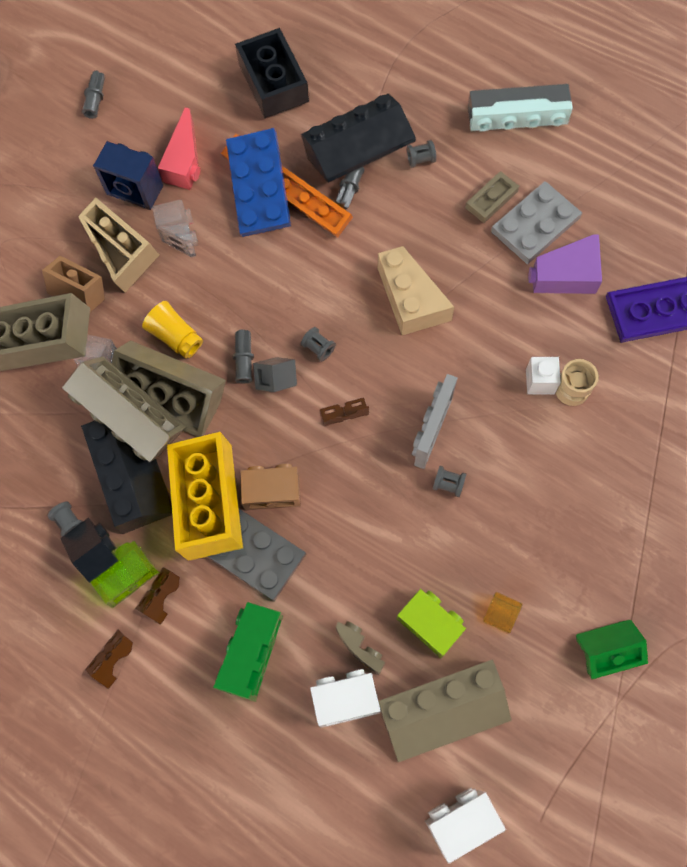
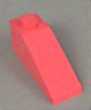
(180, 160)

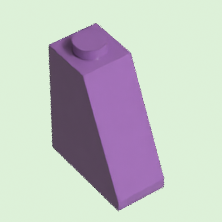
(569, 268)

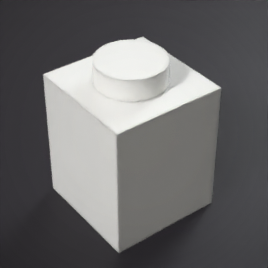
(543, 375)

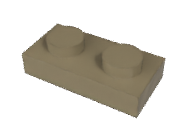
(492, 197)

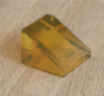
(502, 612)

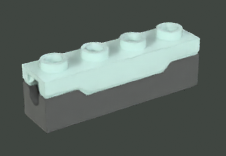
(519, 107)

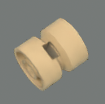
(577, 382)

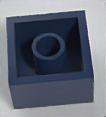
(128, 174)

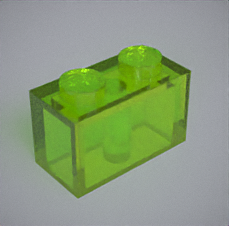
(126, 575)

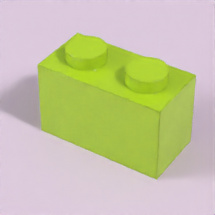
(431, 622)

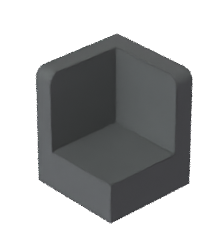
(275, 374)

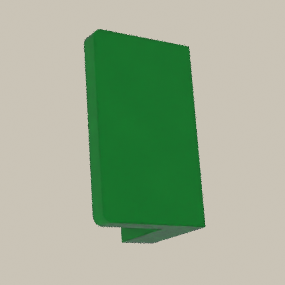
(613, 648)

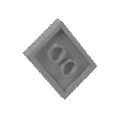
(536, 222)
(433, 421)

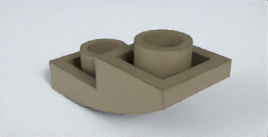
(353, 640)

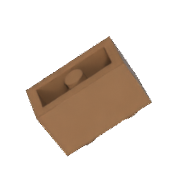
(68, 277)
(270, 487)

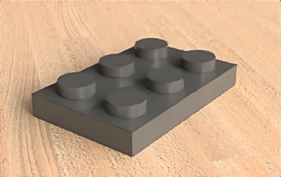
(265, 559)

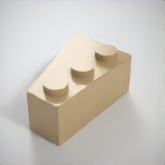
(118, 244)
(411, 292)

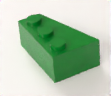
(249, 651)

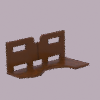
(350, 412)
(155, 608)
(104, 673)

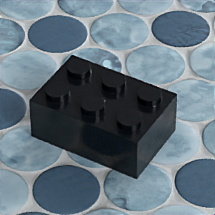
(272, 72)

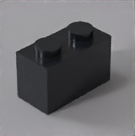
(90, 549)

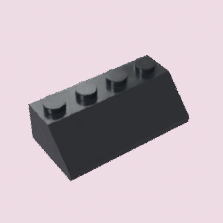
(358, 137)
(130, 484)

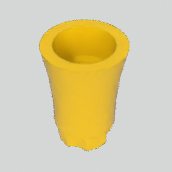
(172, 330)

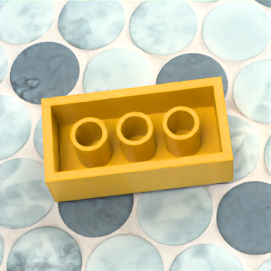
(204, 497)

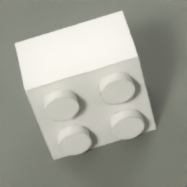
(345, 698)
(464, 824)

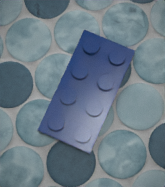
(258, 182)

